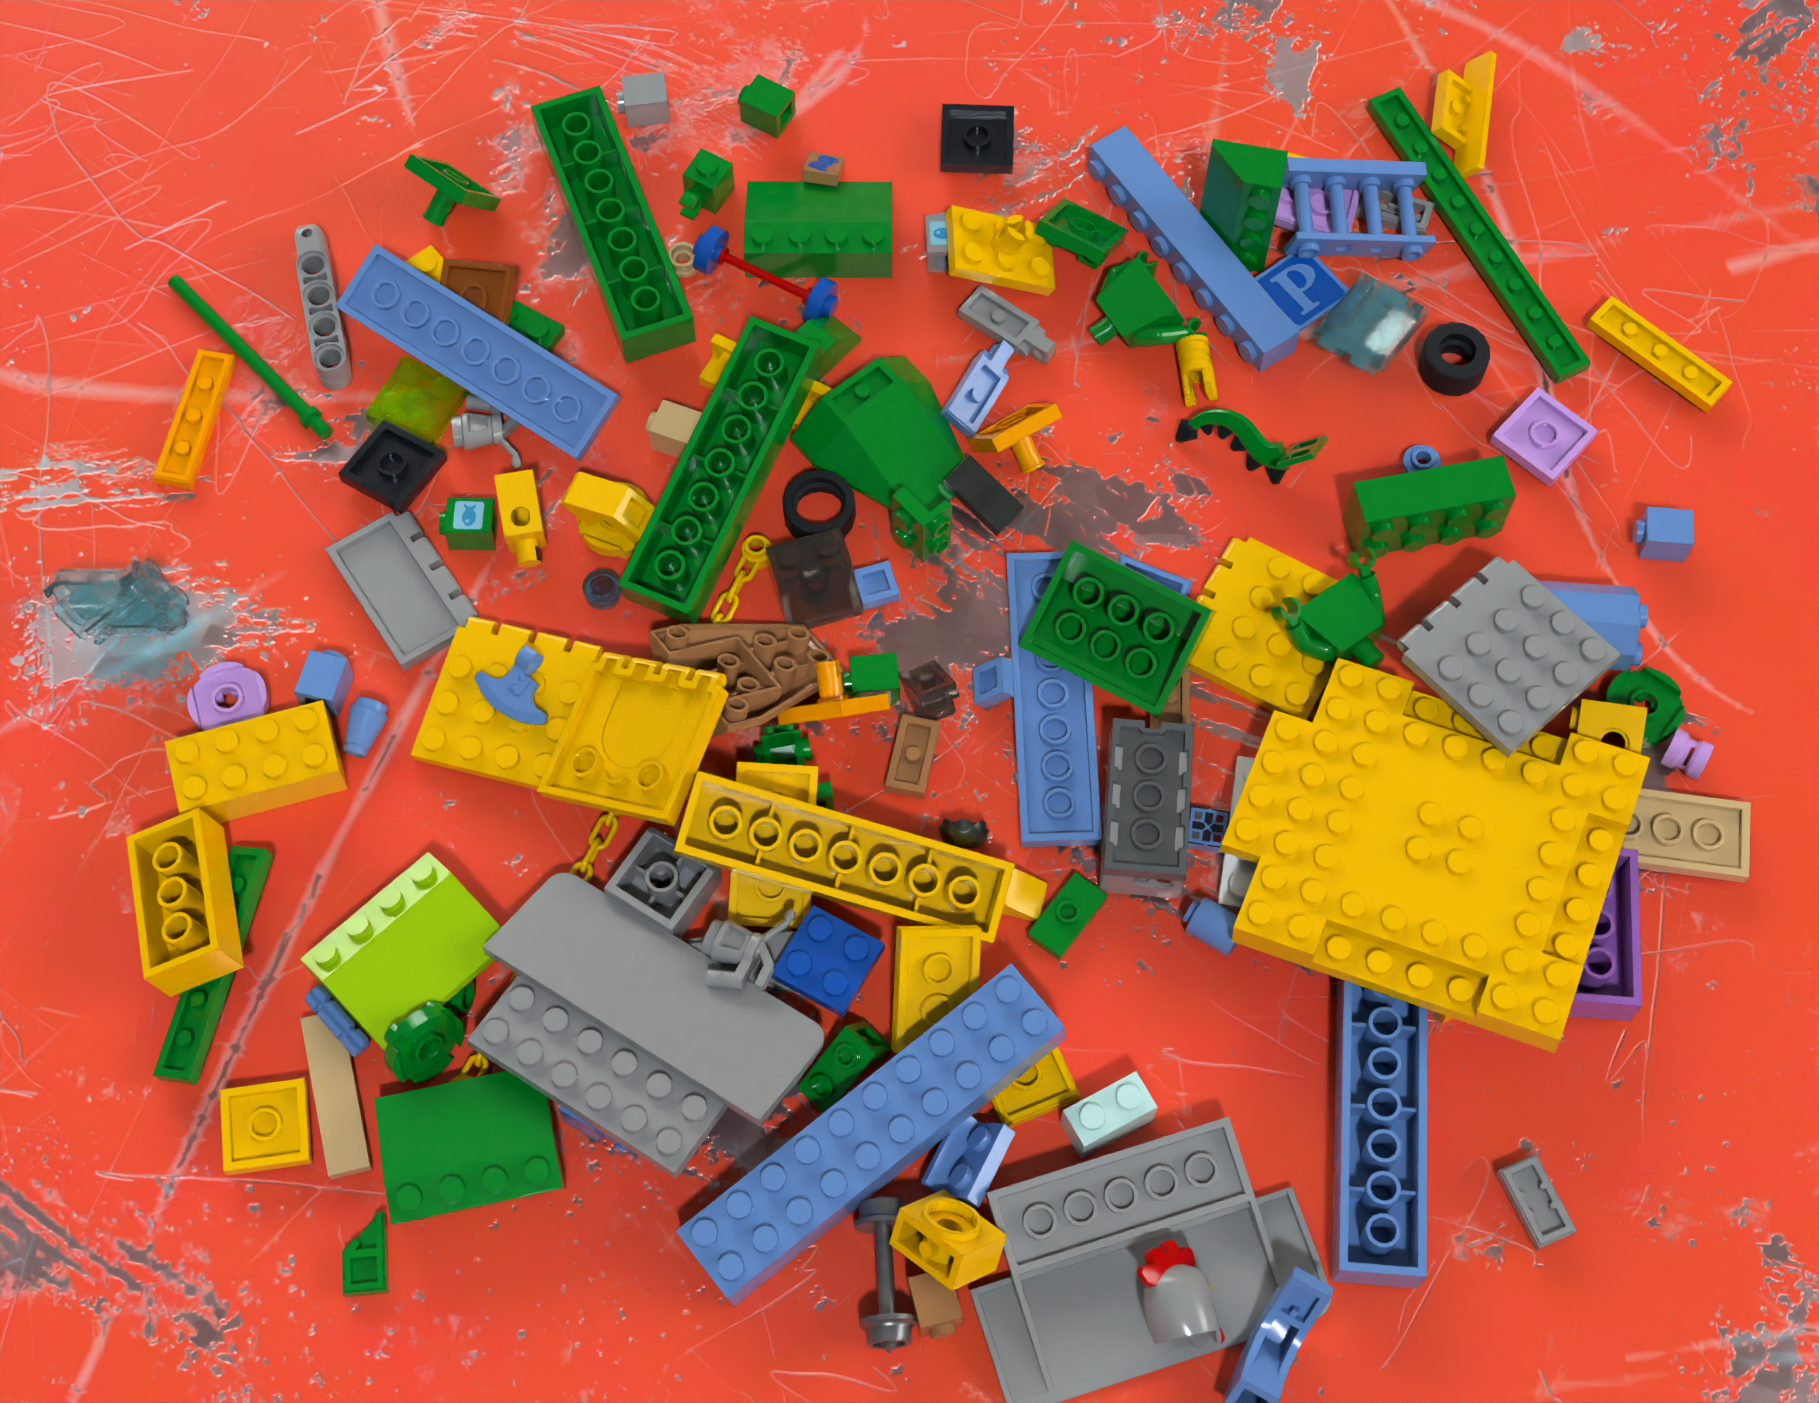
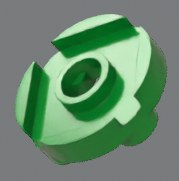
(1659, 691)
(431, 1026)

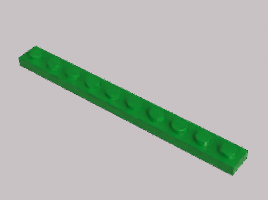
(1480, 237)

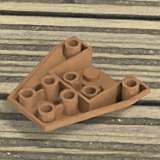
(763, 665)

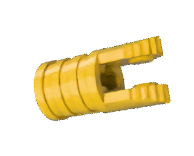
(1196, 367)

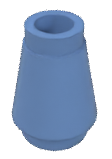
(364, 725)

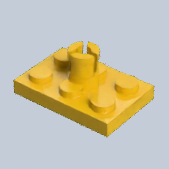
(998, 251)
(932, 976)

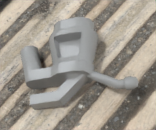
(479, 430)
(736, 945)

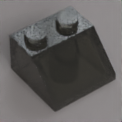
(814, 579)

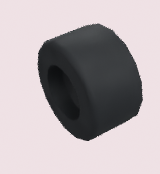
(1460, 340)

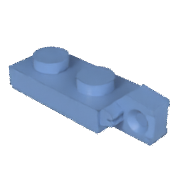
(978, 389)

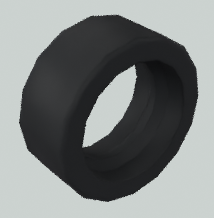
(815, 482)

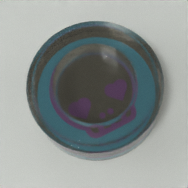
(602, 589)

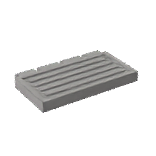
(402, 587)

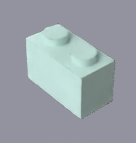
(1108, 1115)

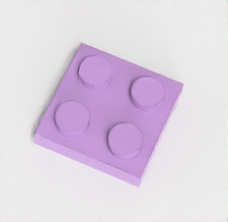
(1543, 436)

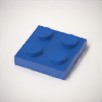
(828, 961)

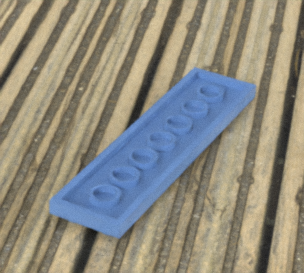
(478, 352)
(1051, 725)

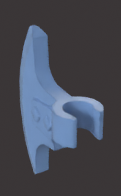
(515, 692)

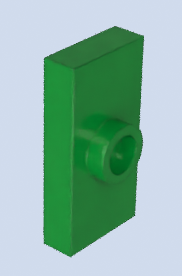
(1067, 916)

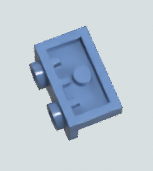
(968, 1160)

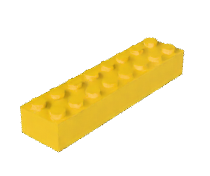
(841, 857)

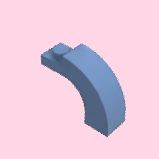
(1276, 1339)

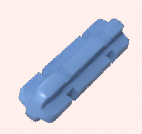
(337, 1020)

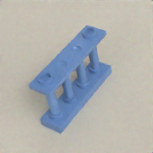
(1368, 178)

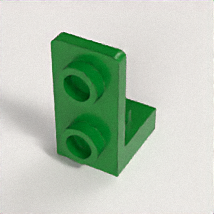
(843, 1064)

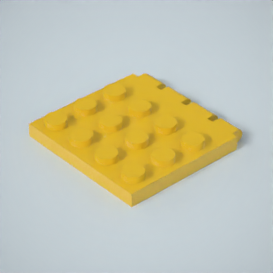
(1248, 647)
(473, 736)
(635, 737)

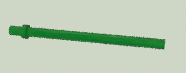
(308, 416)

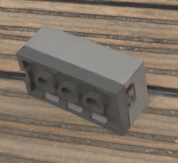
(1147, 809)

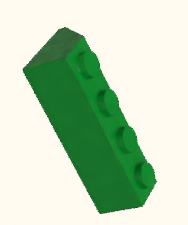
(1243, 197)

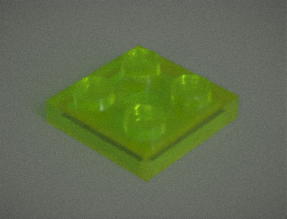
(417, 400)

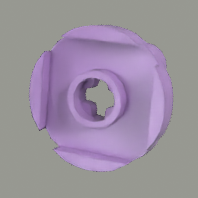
(223, 680)

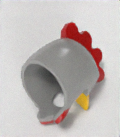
(1177, 1297)

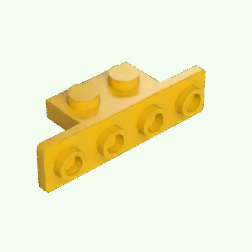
(1464, 110)

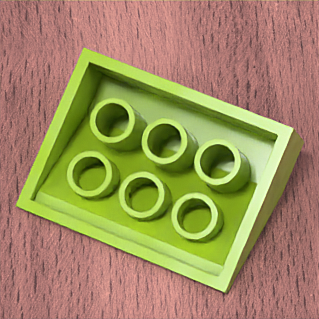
(404, 948)

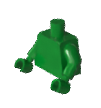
(1139, 308)
(1341, 619)

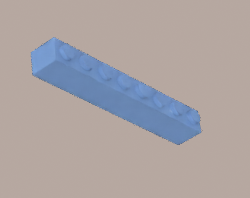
(1192, 249)

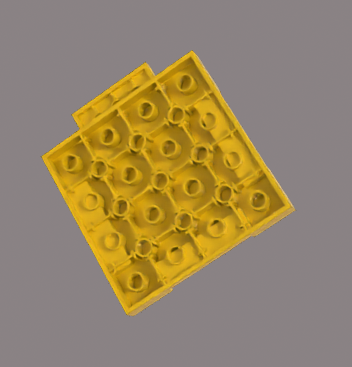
(1429, 857)

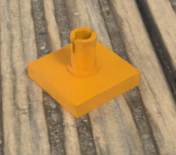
(1016, 432)
(832, 699)

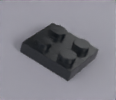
(977, 138)
(392, 466)

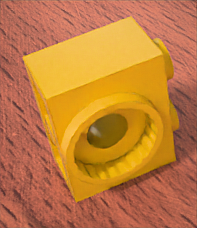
(1599, 718)
(947, 1239)

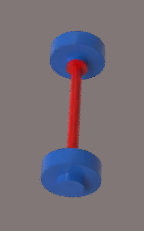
(712, 250)

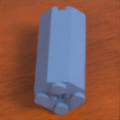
(1610, 612)

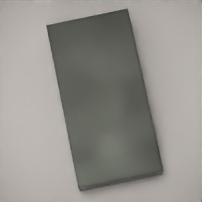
(982, 495)

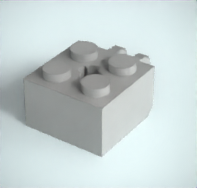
(653, 865)

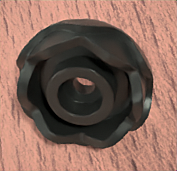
(963, 833)

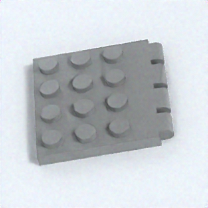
(1506, 654)

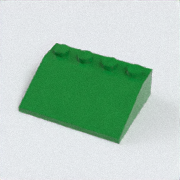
(819, 229)
(1116, 628)
(466, 1146)

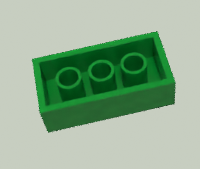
(1429, 506)

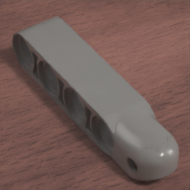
(324, 318)

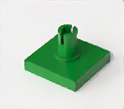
(451, 187)

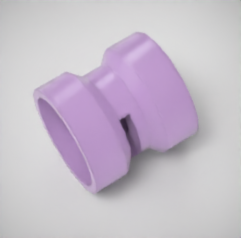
(1678, 750)

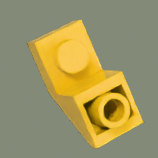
(599, 499)

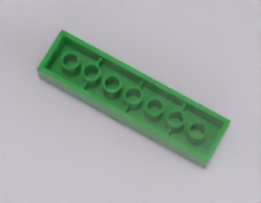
(613, 224)
(721, 471)

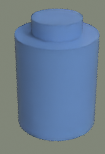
(1211, 925)

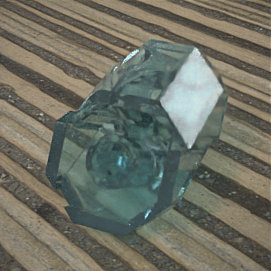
(1371, 324)
(118, 601)

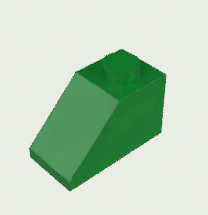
(834, 338)

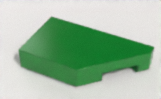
(367, 1260)

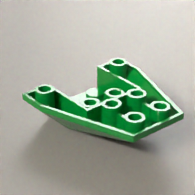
(883, 434)

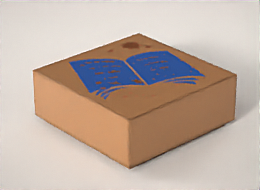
(823, 169)

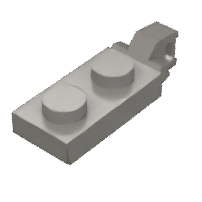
(1007, 322)

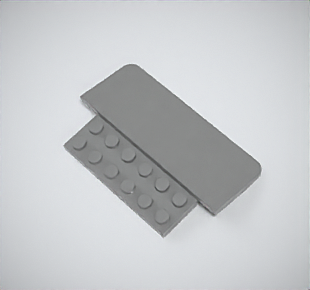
(626, 1029)
(1074, 1247)

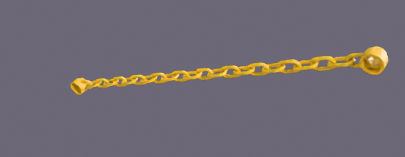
(753, 560)

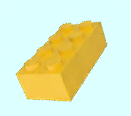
(257, 763)
(184, 902)

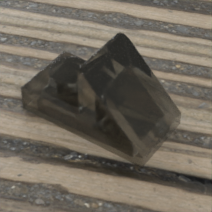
(929, 690)

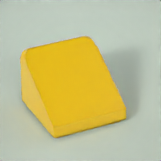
(1024, 896)

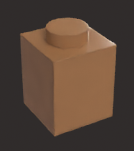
(934, 1307)

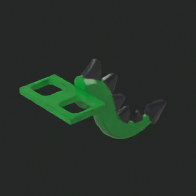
(1249, 439)

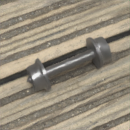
(888, 1328)

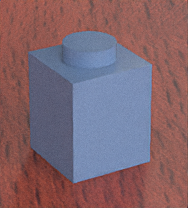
(1664, 533)
(325, 678)

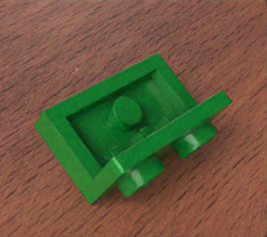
(918, 528)

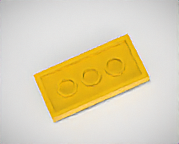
(754, 900)

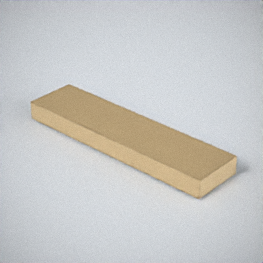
(336, 1101)

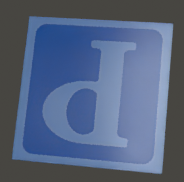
(1302, 288)

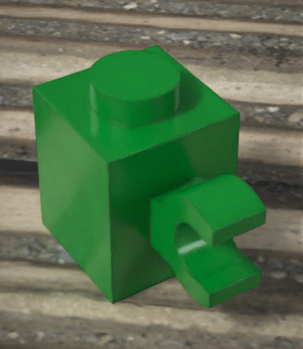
(706, 184)

